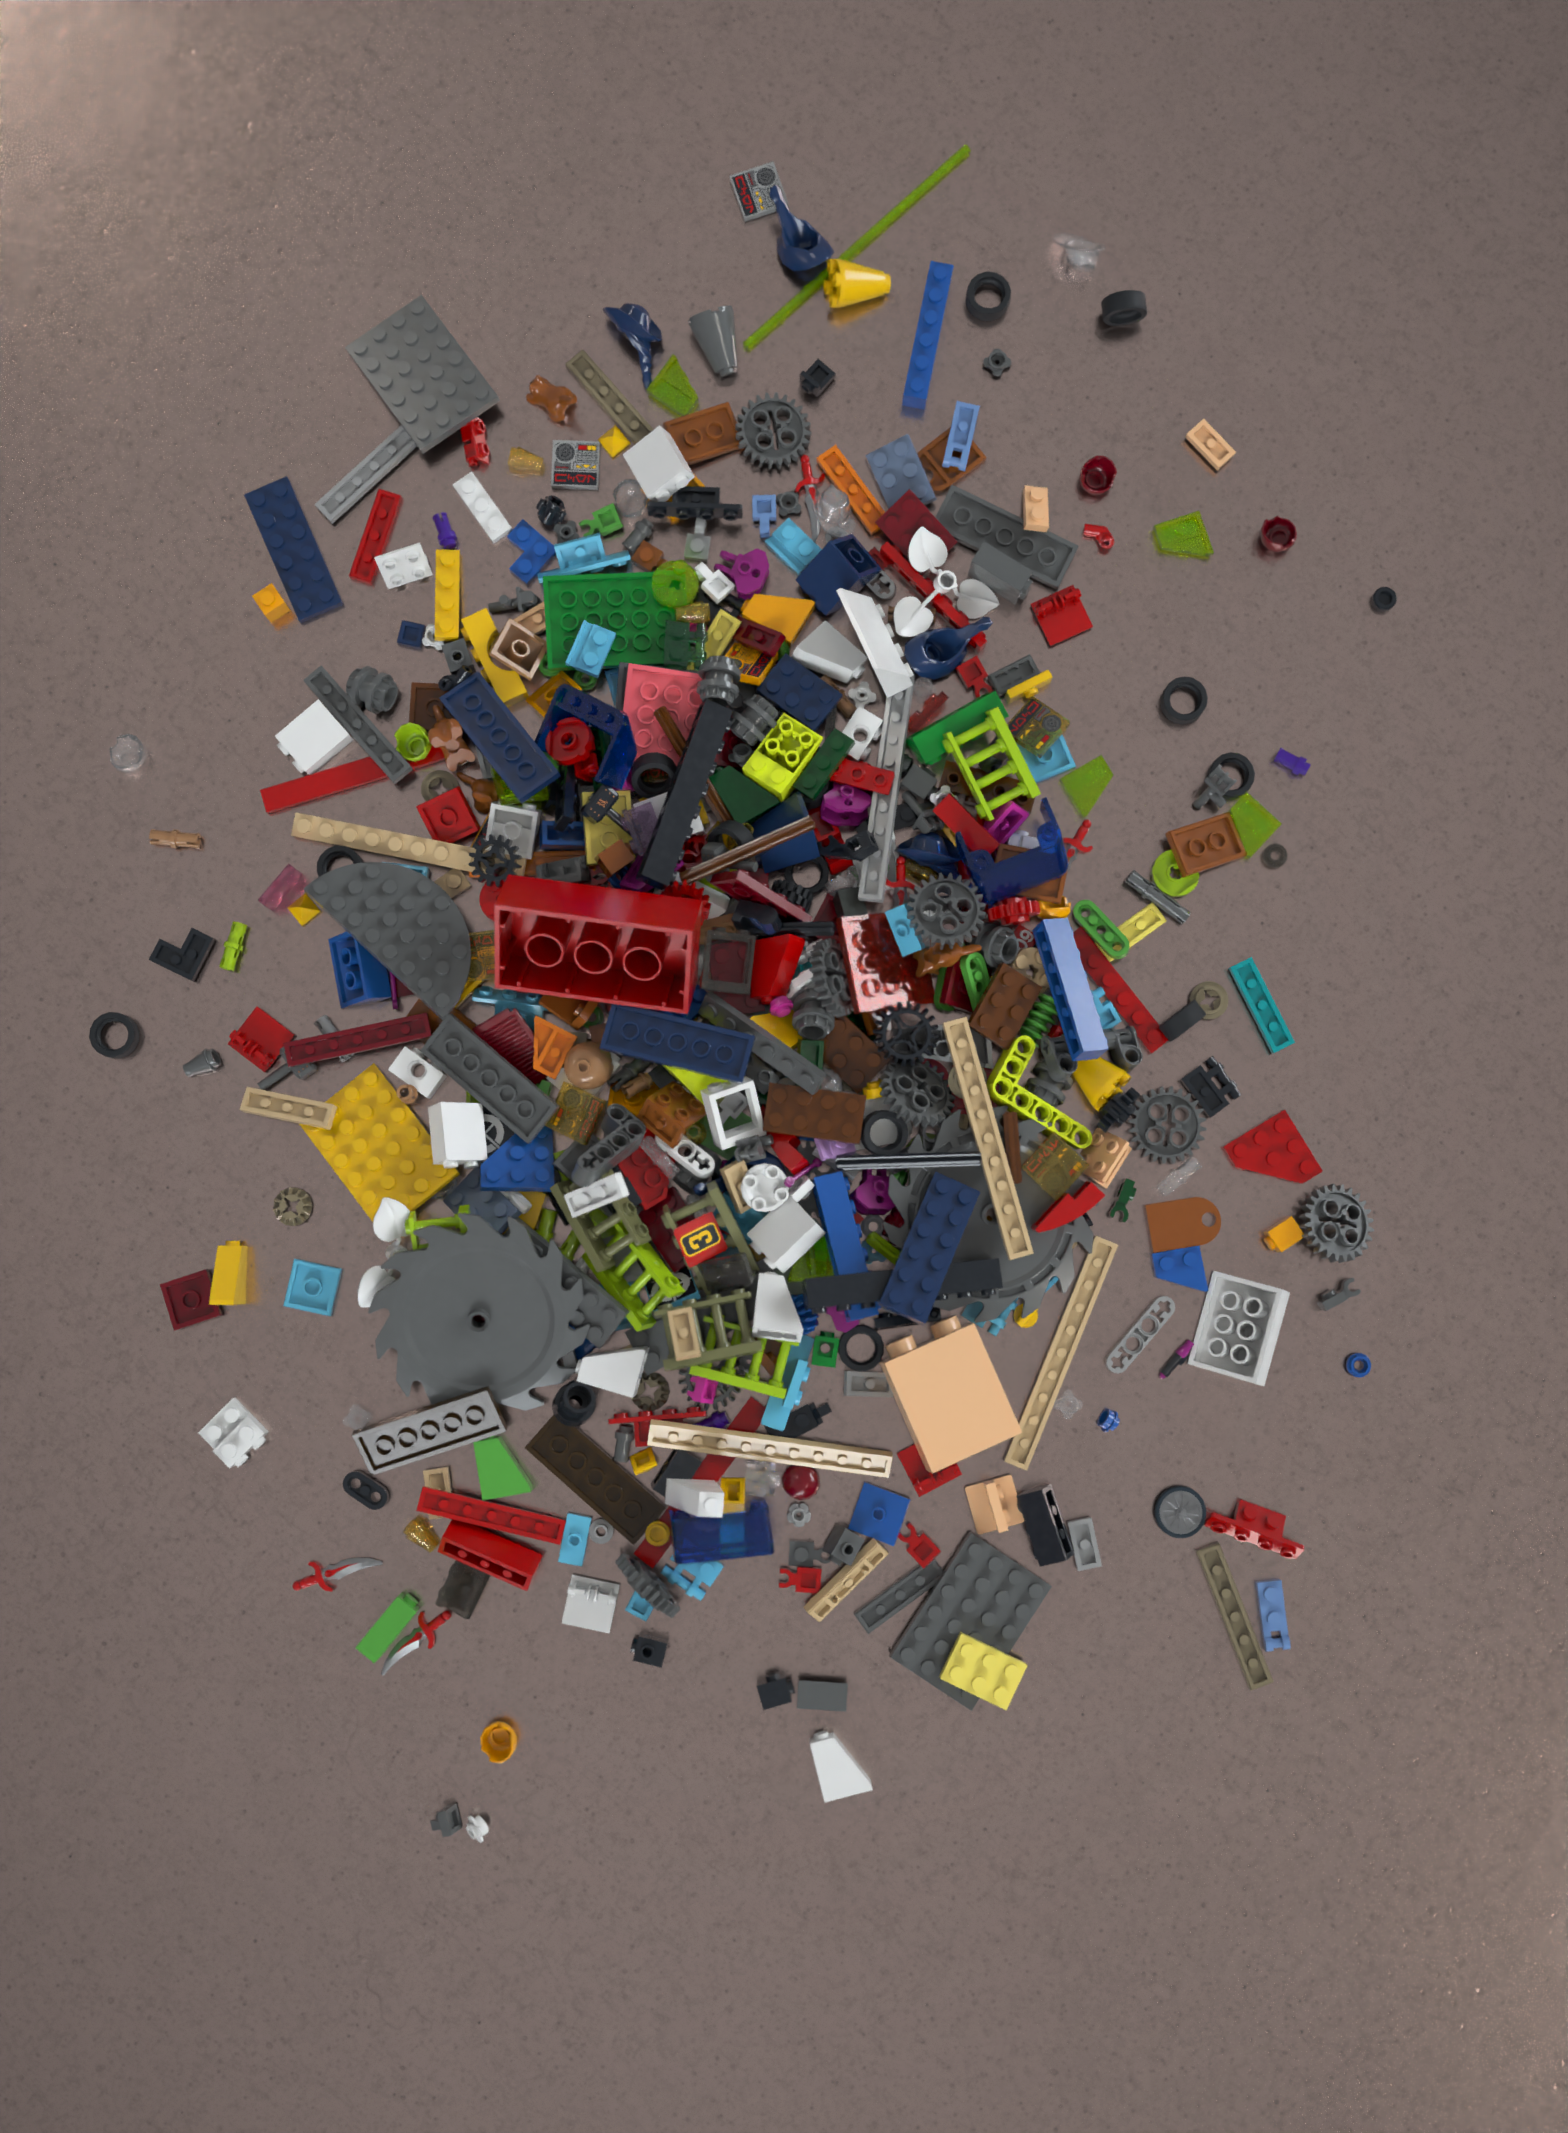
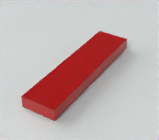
(375, 536)

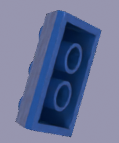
(357, 973)

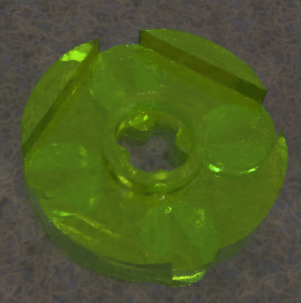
(678, 571)

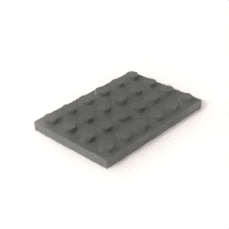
(422, 374)
(975, 1595)

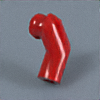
(1100, 533)

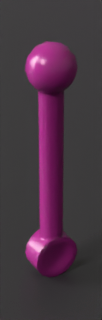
(393, 991)
(789, 1181)

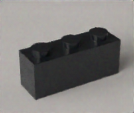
(1045, 1525)

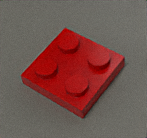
(448, 816)

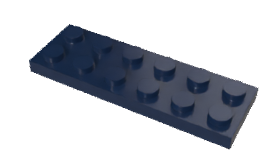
(293, 549)
(500, 737)
(678, 1042)
(929, 1248)

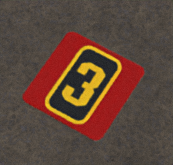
(700, 1239)

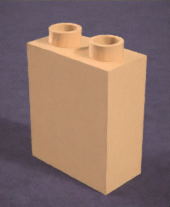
(949, 1394)

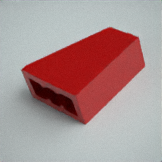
(774, 966)

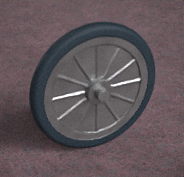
(1180, 1512)

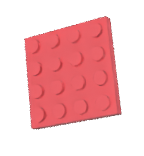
(650, 689)

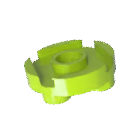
(1171, 886)

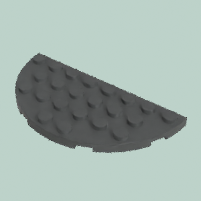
(403, 924)

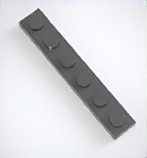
(358, 725)
(765, 1044)

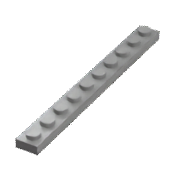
(884, 806)

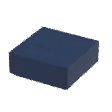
(411, 634)

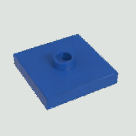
(879, 1514)

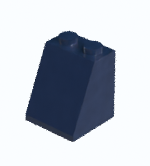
(838, 565)
(792, 851)

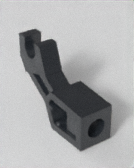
(847, 851)

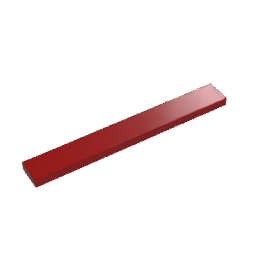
(332, 781)
(710, 1469)

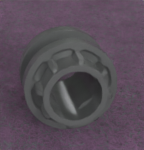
(718, 680)
(372, 689)
(753, 720)
(997, 944)
(810, 1017)
(1045, 1087)
(687, 1180)

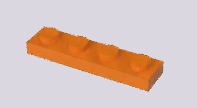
(847, 480)

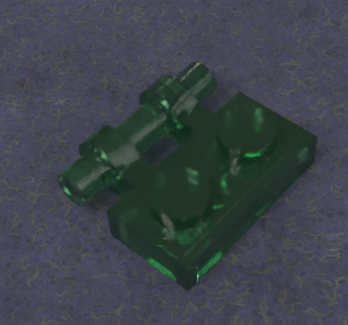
(677, 643)

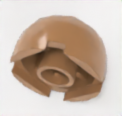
(588, 1065)

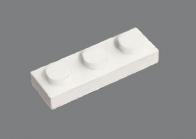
(482, 507)
(596, 1195)

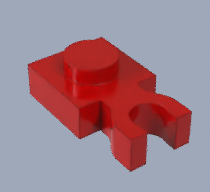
(972, 675)
(921, 1547)
(806, 1579)

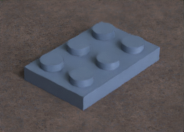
(900, 469)
(488, 1204)

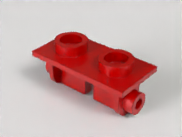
(478, 448)
(587, 768)

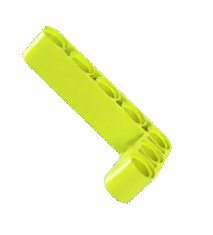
(1029, 1101)

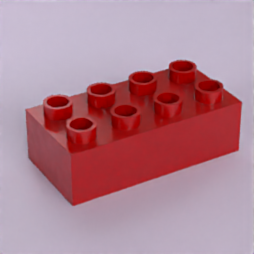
(597, 943)

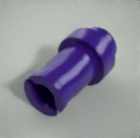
(446, 537)
(1296, 764)
(717, 1420)

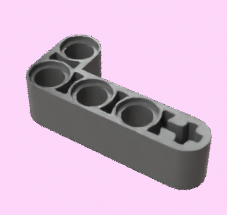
(622, 1139)

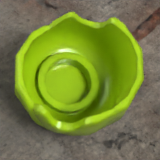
(412, 742)

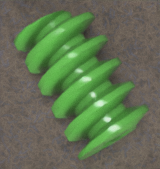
(1039, 1018)

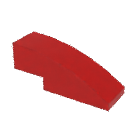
(822, 831)
(785, 1149)
(1069, 1208)

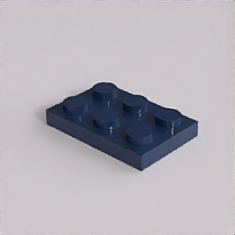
(799, 693)

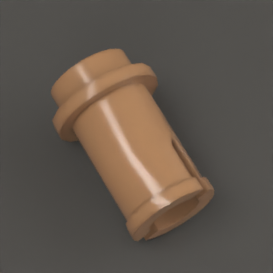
(637, 1085)

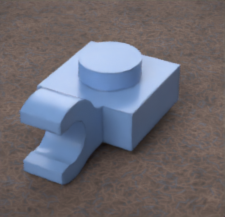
(764, 511)

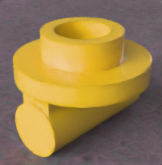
(1028, 1321)

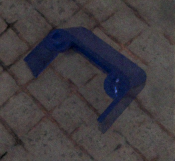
(622, 749)
(1021, 871)
(721, 1538)

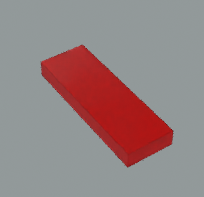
(961, 820)

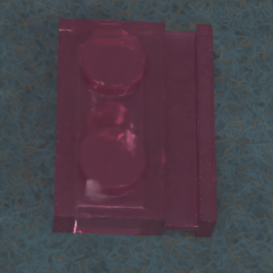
(280, 887)

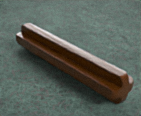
(1012, 1145)

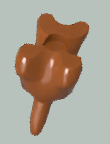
(553, 398)
(448, 736)
(482, 791)
(933, 958)

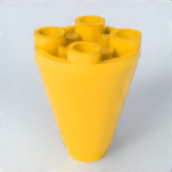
(853, 283)
(1100, 1080)

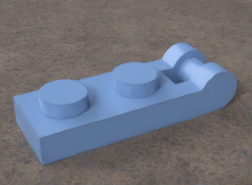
(961, 435)
(1272, 1614)

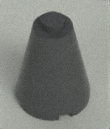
(717, 338)

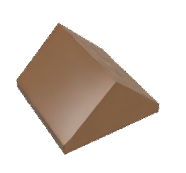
(518, 649)

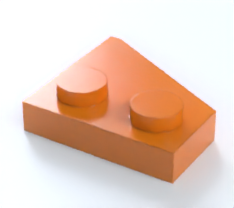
(550, 1047)

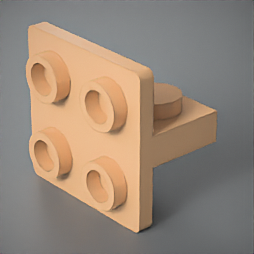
(1104, 1157)
(994, 1504)

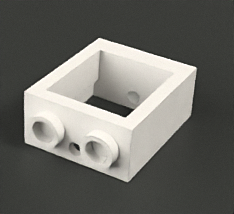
(727, 1138)

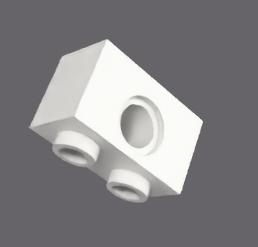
(867, 723)
(404, 1069)

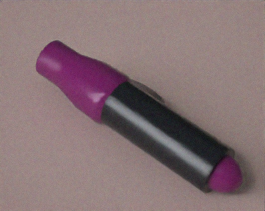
(1177, 1359)

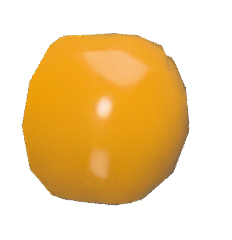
(1053, 911)
(498, 1741)

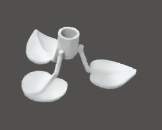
(927, 552)
(388, 1226)

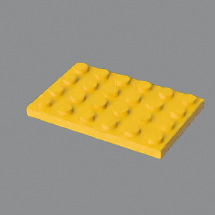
(379, 1145)

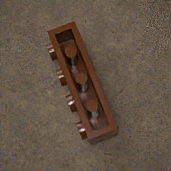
(954, 779)

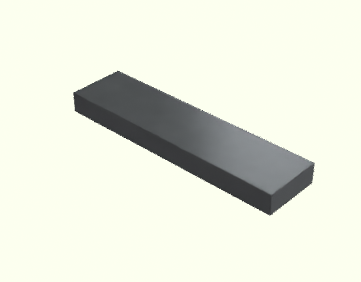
(898, 1596)

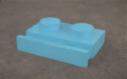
(792, 546)
(590, 649)

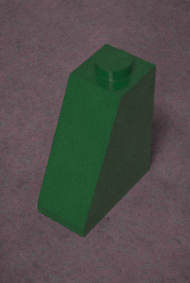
(742, 796)

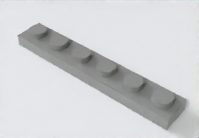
(366, 474)

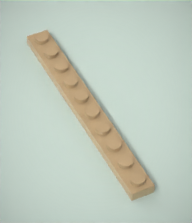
(390, 843)
(987, 1138)
(1060, 1352)
(769, 1448)

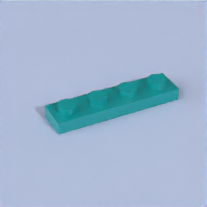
(1261, 1005)

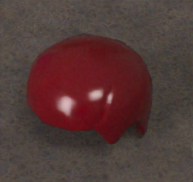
(1097, 475)
(1278, 534)
(801, 1482)

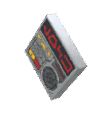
(753, 190)
(575, 464)

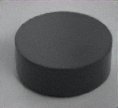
(1383, 599)

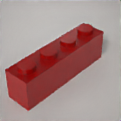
(490, 1553)

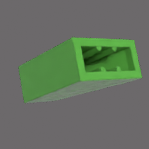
(499, 1470)
(388, 1627)

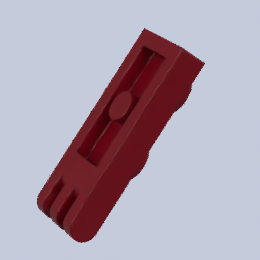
(758, 637)

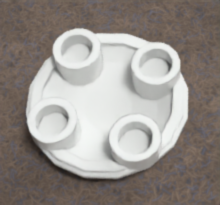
(764, 1187)

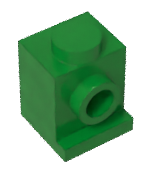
(825, 1359)

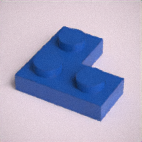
(535, 555)

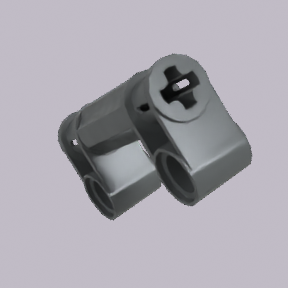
(1121, 1043)

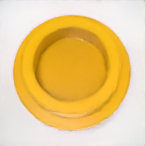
(657, 1533)

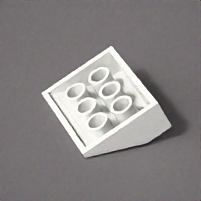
(877, 641)
(1238, 1328)

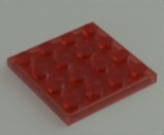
(876, 968)

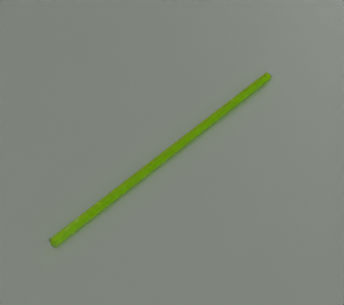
(858, 245)

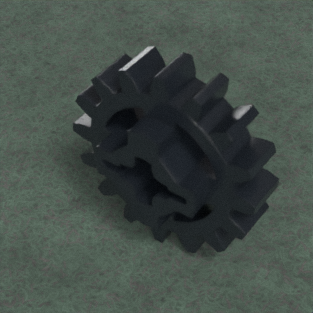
(496, 851)
(1118, 1110)

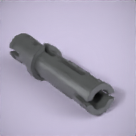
(1162, 900)

